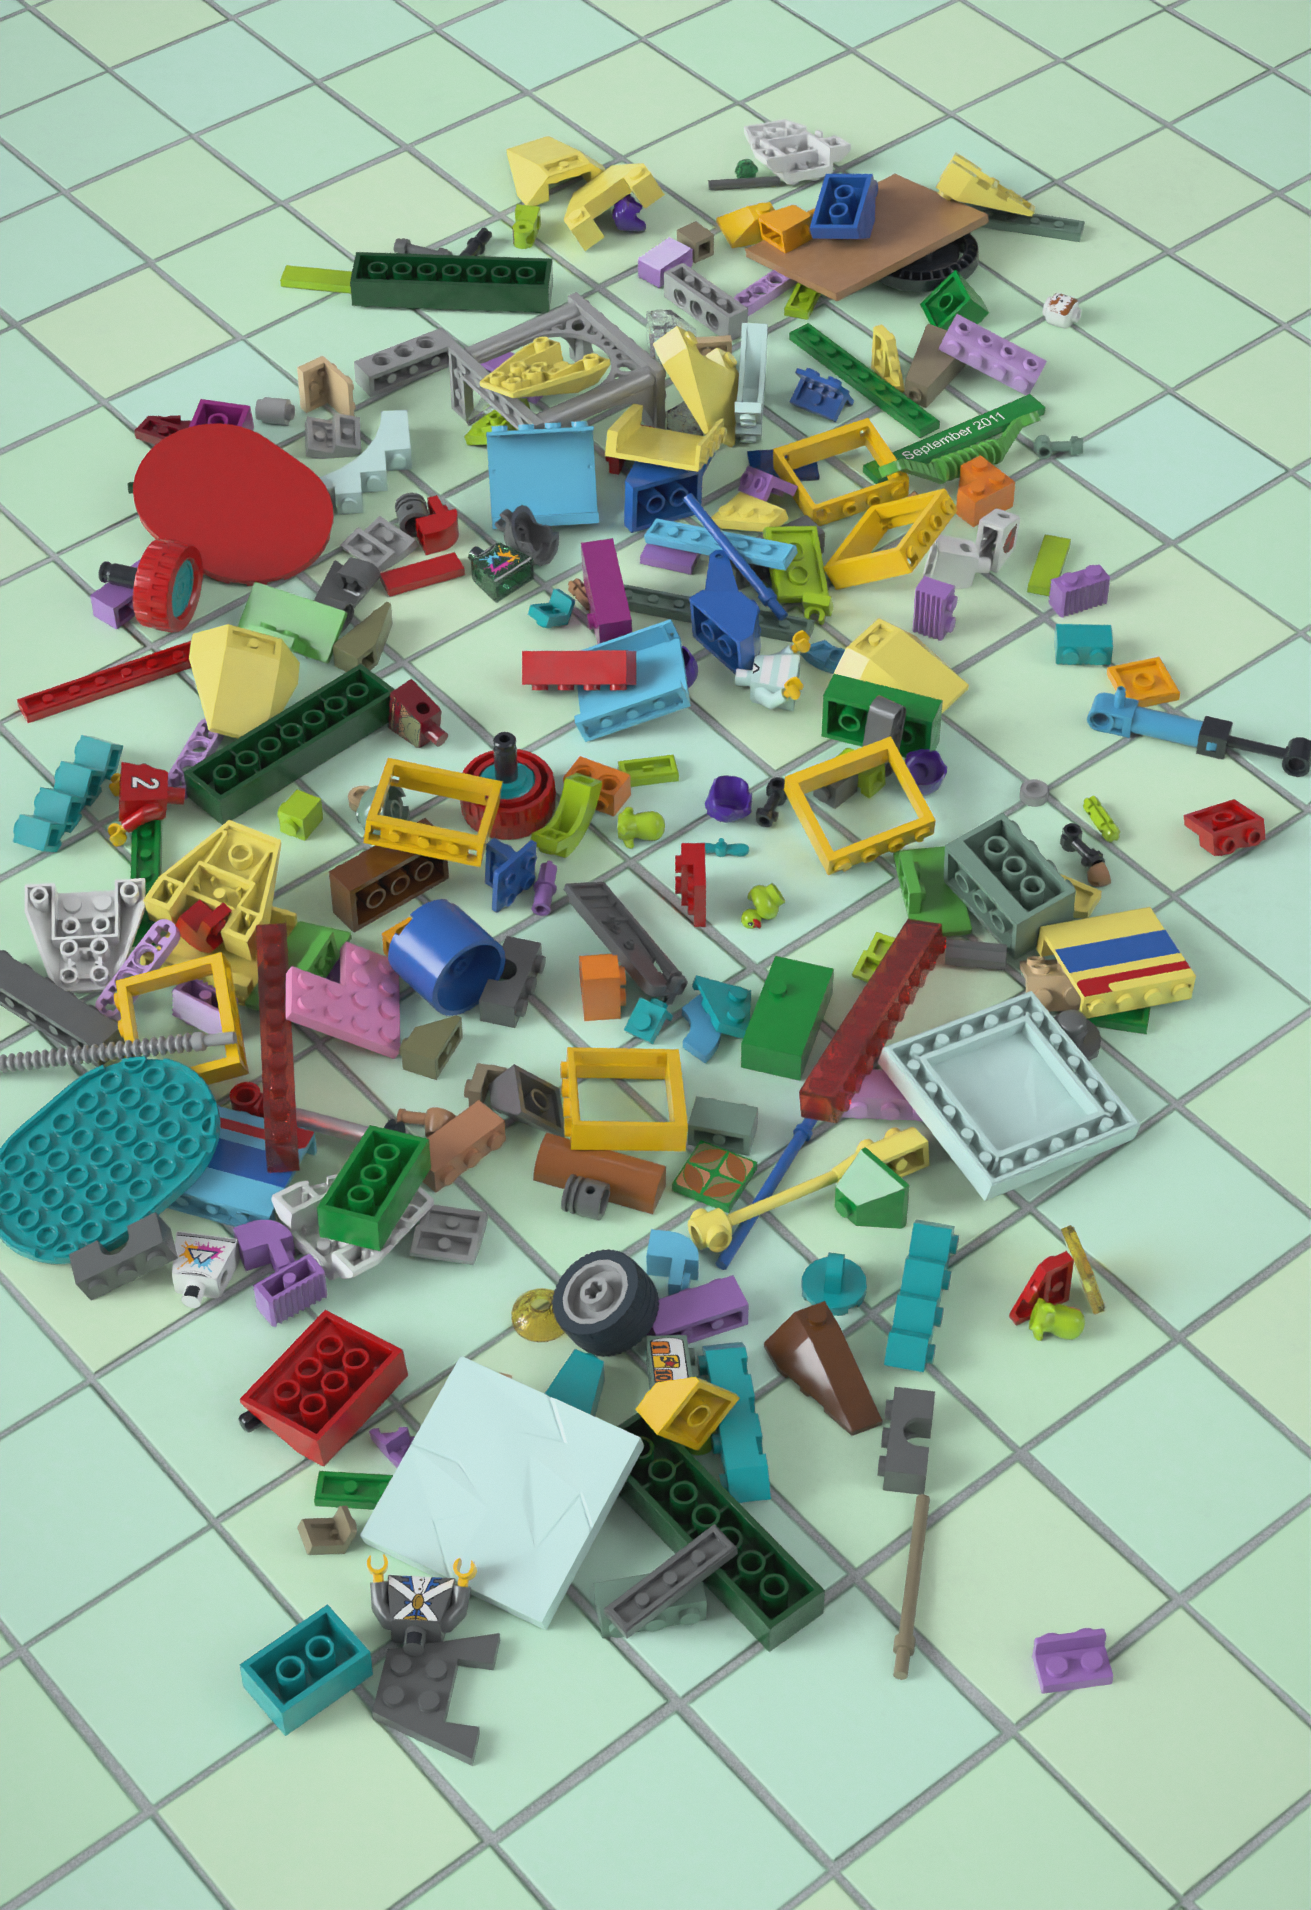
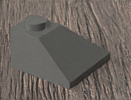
(528, 1100)

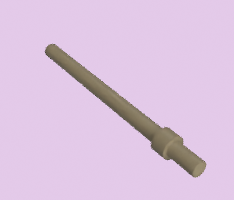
(905, 1641)

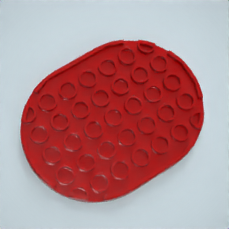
(235, 500)

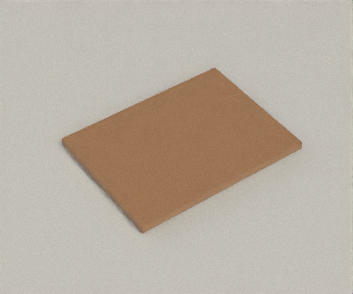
(906, 227)

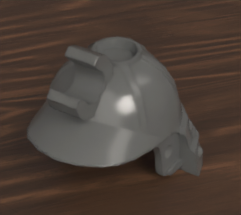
(527, 535)

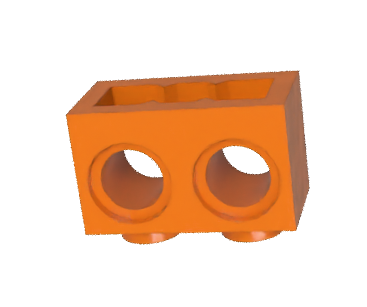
(615, 784)

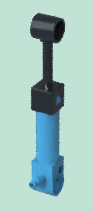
(1211, 737)

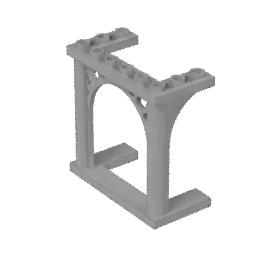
(580, 327)

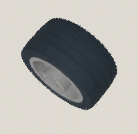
(605, 1303)

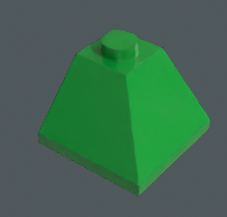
(953, 298)
(872, 1193)

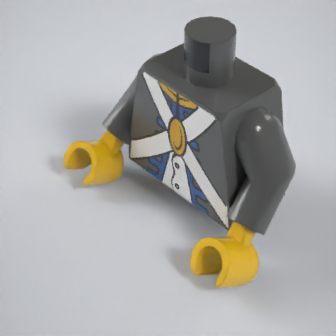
(419, 1607)

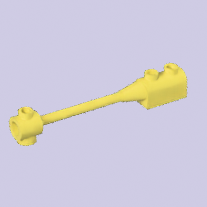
(900, 1150)

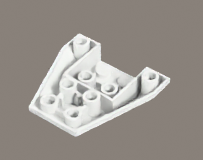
(85, 933)

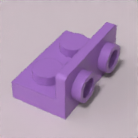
(761, 484)
(1072, 1660)

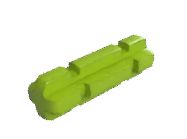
(1101, 819)

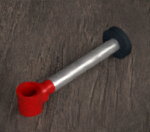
(248, 1098)

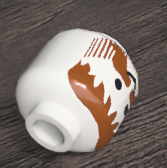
(1061, 310)

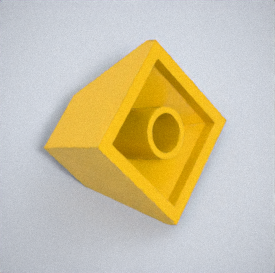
(742, 226)
(686, 1409)

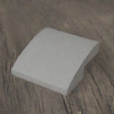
(332, 438)
(380, 544)
(449, 1234)

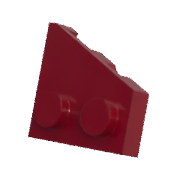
(156, 428)

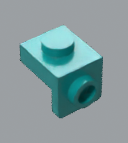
(555, 612)
(648, 1019)

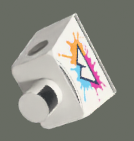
(203, 1266)

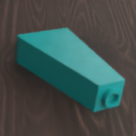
(579, 1382)

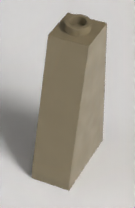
(930, 368)

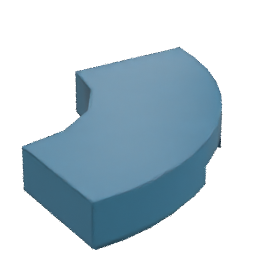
(824, 656)
(702, 1037)

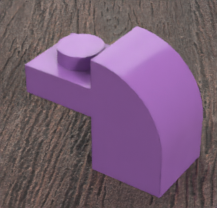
(264, 1243)

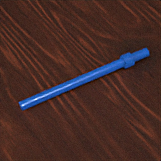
(765, 594)

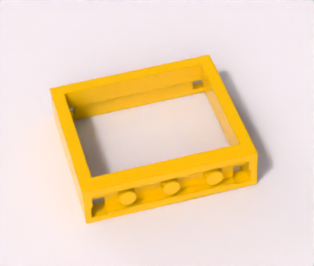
(831, 444)
(855, 563)
(843, 767)
(429, 839)
(624, 1064)
(212, 1072)

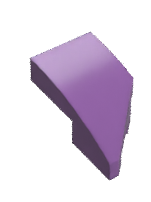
(393, 1444)

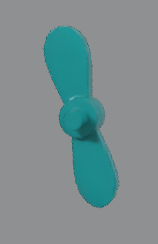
(722, 848)

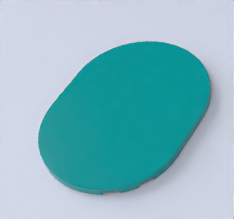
(105, 1157)

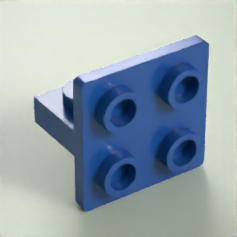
(820, 395)
(509, 871)

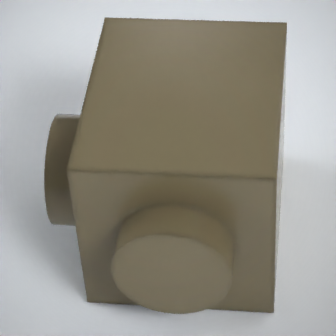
(698, 239)

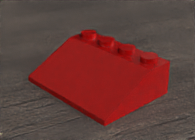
(326, 1386)

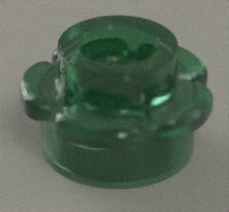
(746, 169)

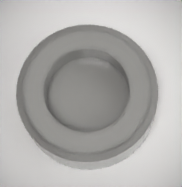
(1034, 793)

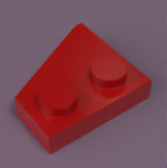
(1049, 1282)

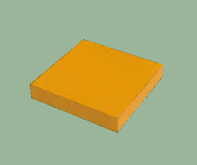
(1145, 681)

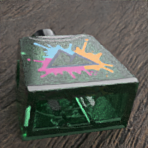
(500, 570)

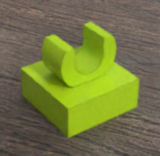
(817, 604)

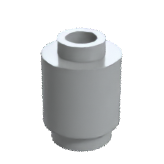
(274, 410)

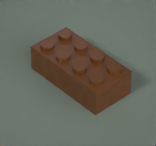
(381, 882)

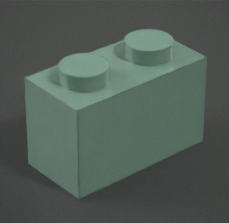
(723, 1125)

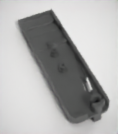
(627, 939)

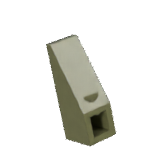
(365, 641)

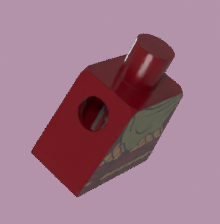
(415, 716)

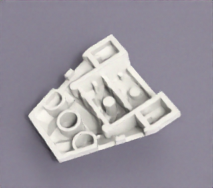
(793, 151)
(298, 1210)

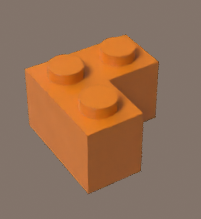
(982, 490)
(600, 986)

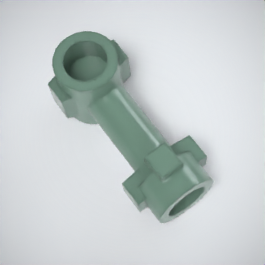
(1044, 447)

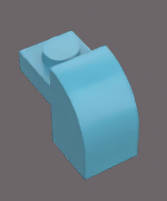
(673, 1257)

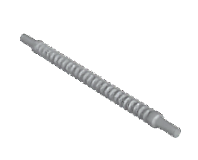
(198, 1041)

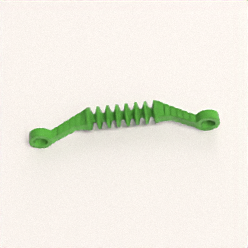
(948, 466)

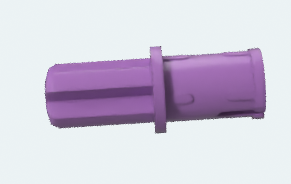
(544, 888)

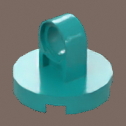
(836, 1282)

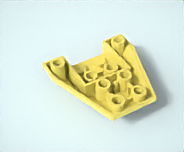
(547, 162)
(541, 371)
(900, 661)
(241, 677)

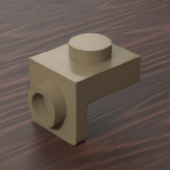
(478, 1087)
(328, 1535)

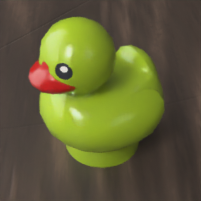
(767, 903)

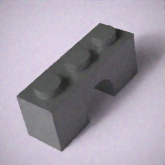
(507, 1000)
(147, 1249)
(905, 1463)

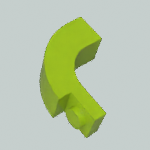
(571, 818)

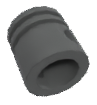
(408, 509)
(585, 1197)

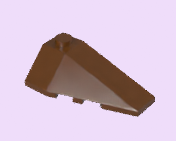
(818, 1359)

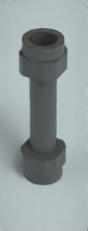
(404, 246)

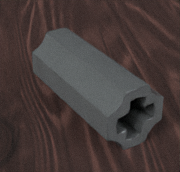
(975, 954)

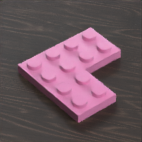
(357, 1010)

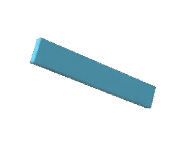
(698, 540)

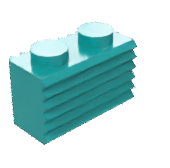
(1083, 644)

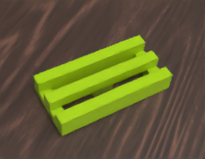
(650, 770)

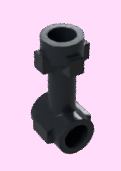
(777, 797)
(1072, 842)

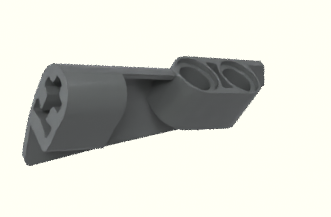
(347, 585)

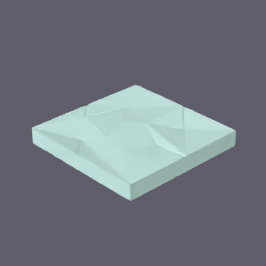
(1008, 1095)
(506, 1485)

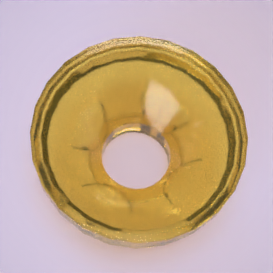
(533, 1323)

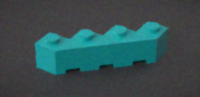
(75, 787)
(920, 1296)
(739, 1433)

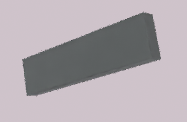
(670, 1581)

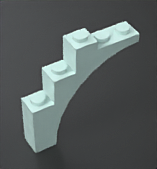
(751, 382)
(369, 470)

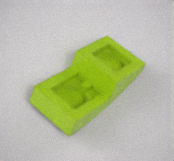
(872, 956)

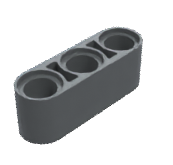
(885, 720)

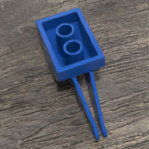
(845, 207)
(659, 493)
(725, 618)

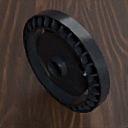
(935, 267)

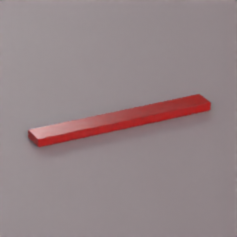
(105, 683)

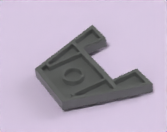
(418, 1692)

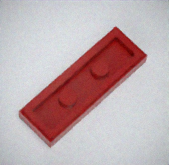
(422, 574)

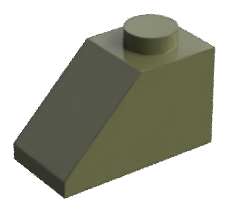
(431, 1046)

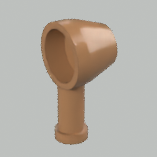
(432, 1119)

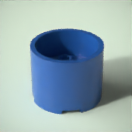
(446, 957)

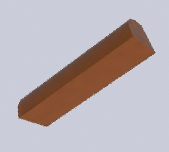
(631, 1180)

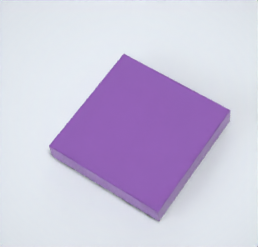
(669, 558)

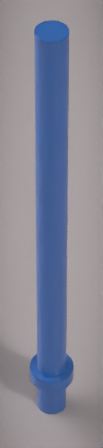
(802, 1133)

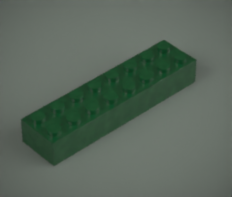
(452, 282)
(289, 744)
(683, 1500)

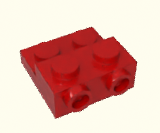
(1226, 827)
(692, 880)

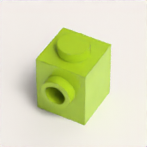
(300, 815)

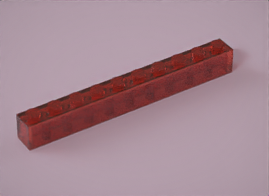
(871, 1021)
(276, 1050)

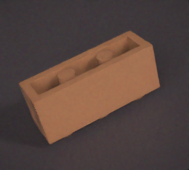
(463, 1144)

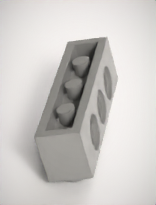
(704, 301)
(403, 362)

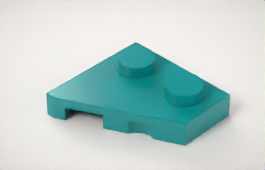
(726, 1005)

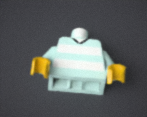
(776, 676)

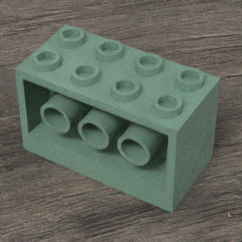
(1007, 883)

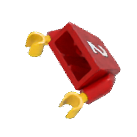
(142, 798)

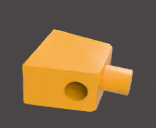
(786, 227)

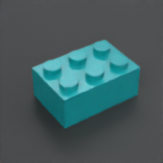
(306, 1669)

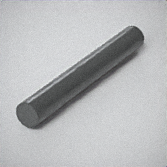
(744, 182)

